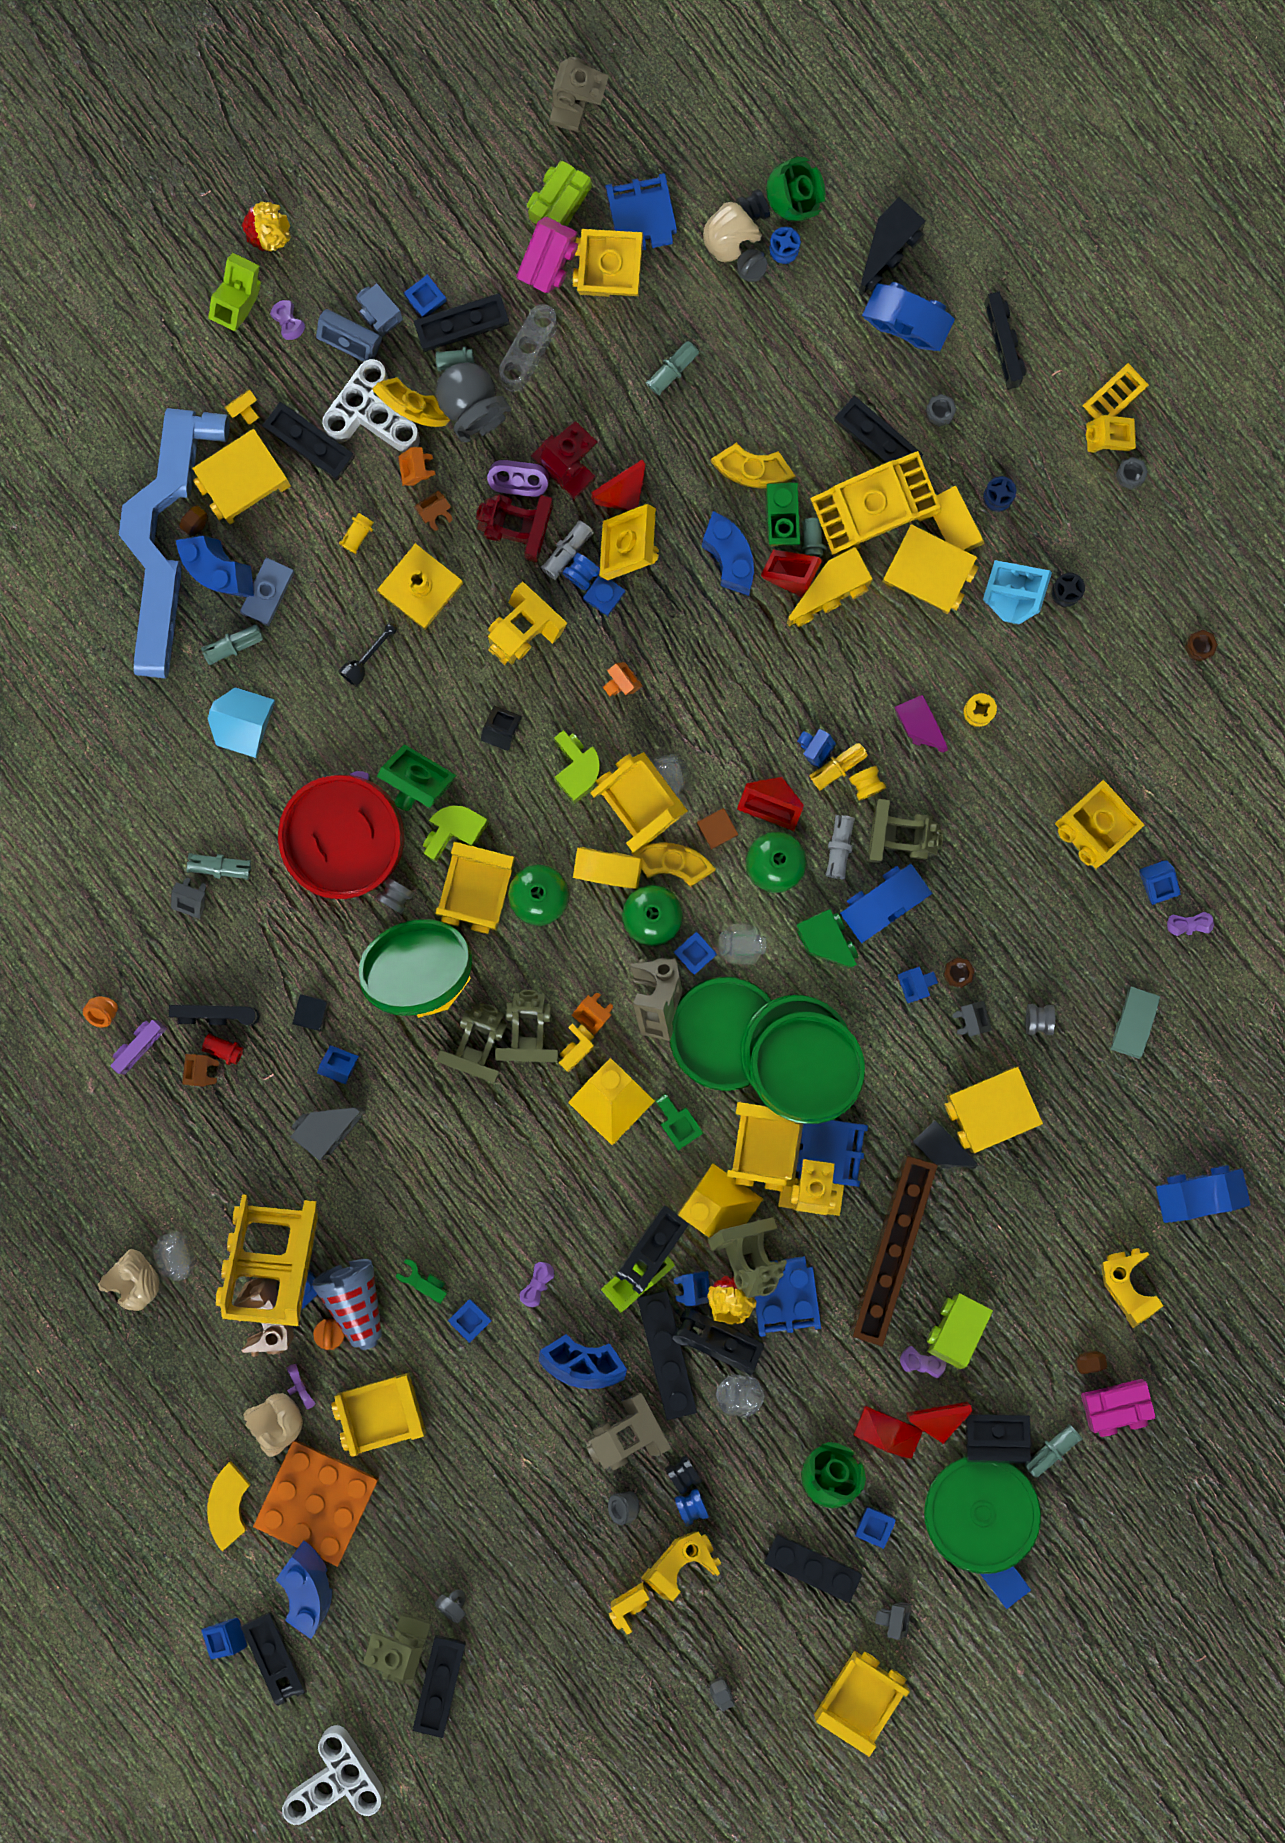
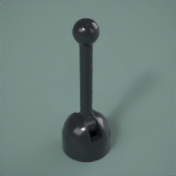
(353, 670)

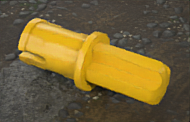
(838, 766)

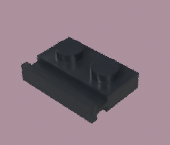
(998, 1438)

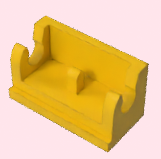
(956, 522)

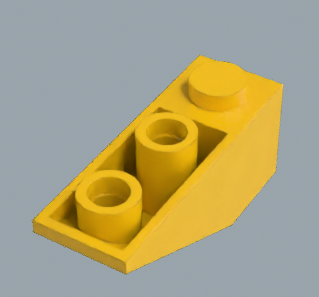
(837, 580)

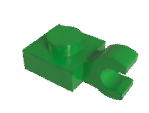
(680, 1125)
(431, 1286)

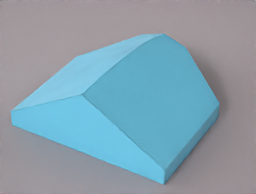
(1016, 591)
(240, 721)

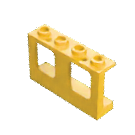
(289, 1268)

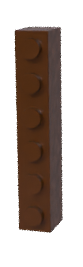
(893, 1250)

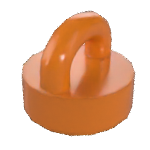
(100, 1011)
(328, 1334)

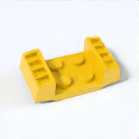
(875, 503)

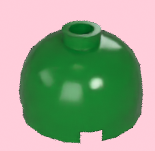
(795, 189)
(765, 872)
(546, 908)
(648, 930)
(832, 1476)

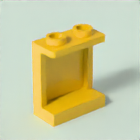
(239, 476)
(931, 569)
(640, 799)
(475, 887)
(993, 1110)
(765, 1148)
(378, 1414)
(861, 1701)

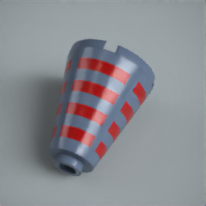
(352, 1301)

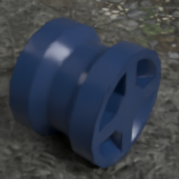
(1003, 488)

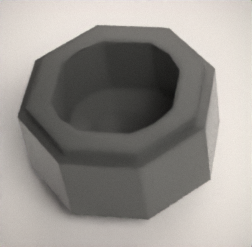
(940, 410)
(1131, 473)
(721, 1694)

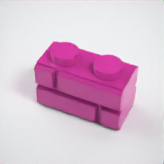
(547, 255)
(1118, 1407)

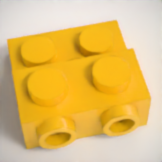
(608, 263)
(1098, 825)

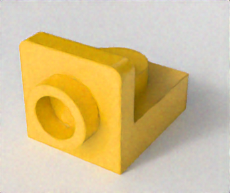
(1111, 434)
(575, 1053)
(631, 1601)

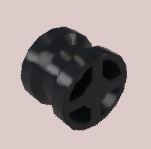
(755, 205)
(1071, 584)
(683, 1474)

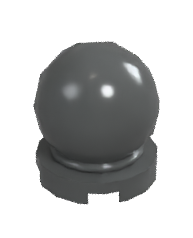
(468, 397)

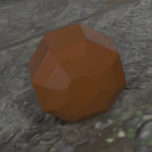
(193, 521)
(1201, 645)
(958, 972)
(1091, 1362)

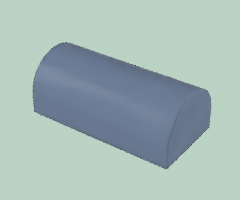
(348, 336)

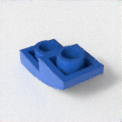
(1007, 1586)

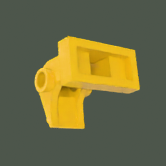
(508, 641)
(814, 1190)
(1134, 1305)
(664, 1572)

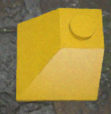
(611, 1101)
(719, 1203)

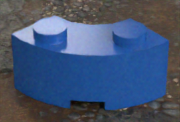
(908, 316)
(732, 553)
(212, 567)
(886, 902)
(1202, 1195)
(582, 1365)
(307, 1589)

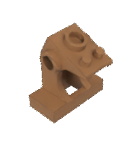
(274, 1338)

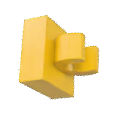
(242, 406)

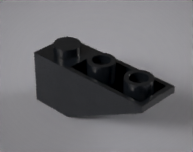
(893, 234)

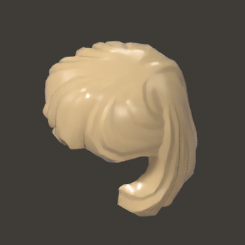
(727, 230)
(133, 1279)
(274, 1423)

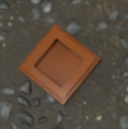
(717, 828)

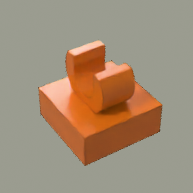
(413, 466)
(623, 680)
(592, 1014)

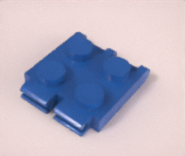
(644, 210)
(833, 1144)
(792, 1300)

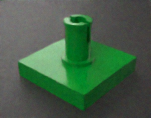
(415, 778)

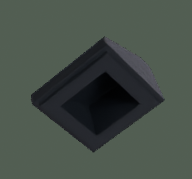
(500, 728)
(311, 1013)

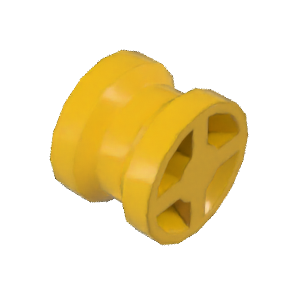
(975, 713)
(867, 783)

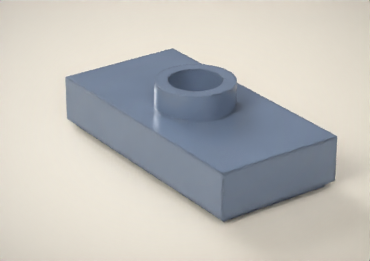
(268, 591)

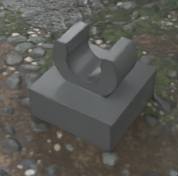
(187, 899)
(975, 1019)
(896, 1619)

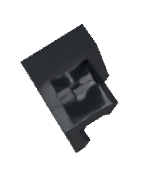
(943, 1148)

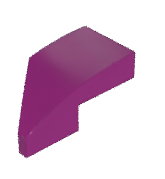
(920, 723)

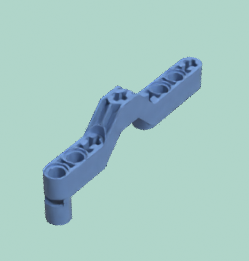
(139, 526)

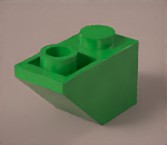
(782, 514)
(824, 939)

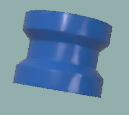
(786, 238)
(581, 571)
(691, 1507)

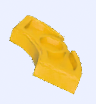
(410, 404)
(752, 469)
(674, 860)
(224, 1506)

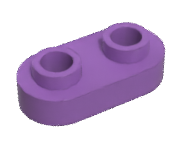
(518, 480)

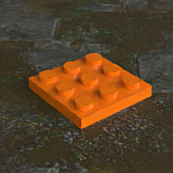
(316, 1502)

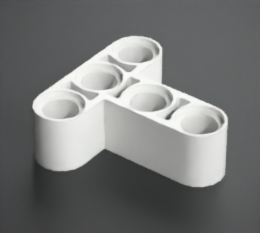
(367, 410)
(341, 1782)

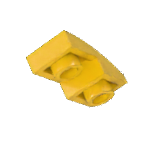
(607, 868)

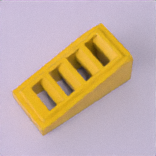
(1133, 376)

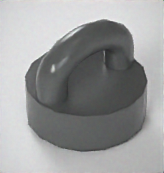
(752, 265)
(623, 1507)
(449, 1608)

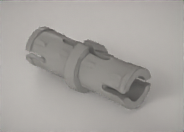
(567, 549)
(840, 847)

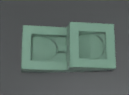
(1135, 1022)

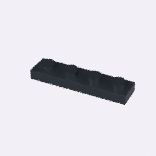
(666, 1355)

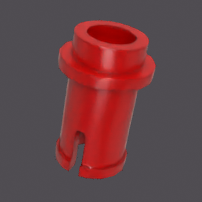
(222, 1049)

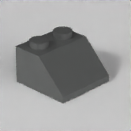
(324, 1130)

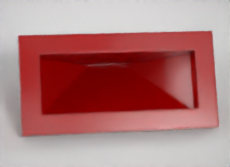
(623, 490)
(791, 571)
(772, 802)
(940, 1420)
(888, 1433)

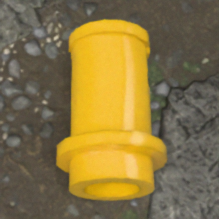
(356, 533)

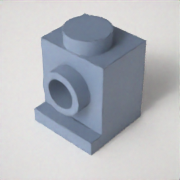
(378, 309)

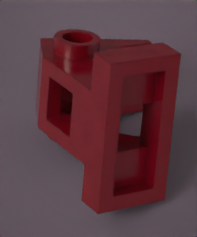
(562, 459)
(533, 530)

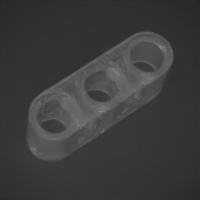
(532, 334)

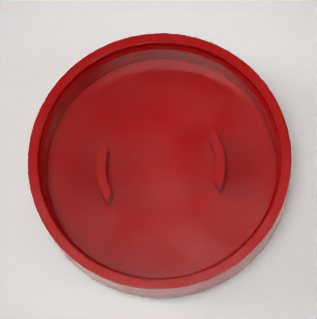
(341, 836)

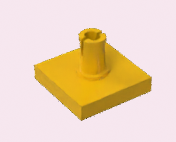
(628, 542)
(420, 586)

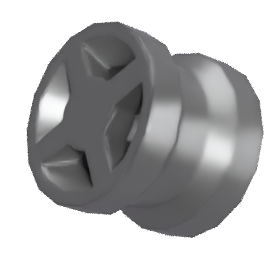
(394, 895)
(1040, 1019)

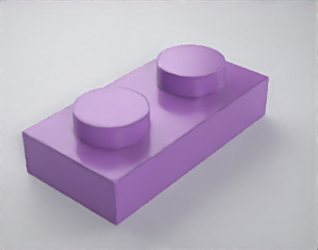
(146, 1036)

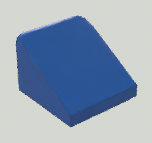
(1160, 881)
(224, 1638)

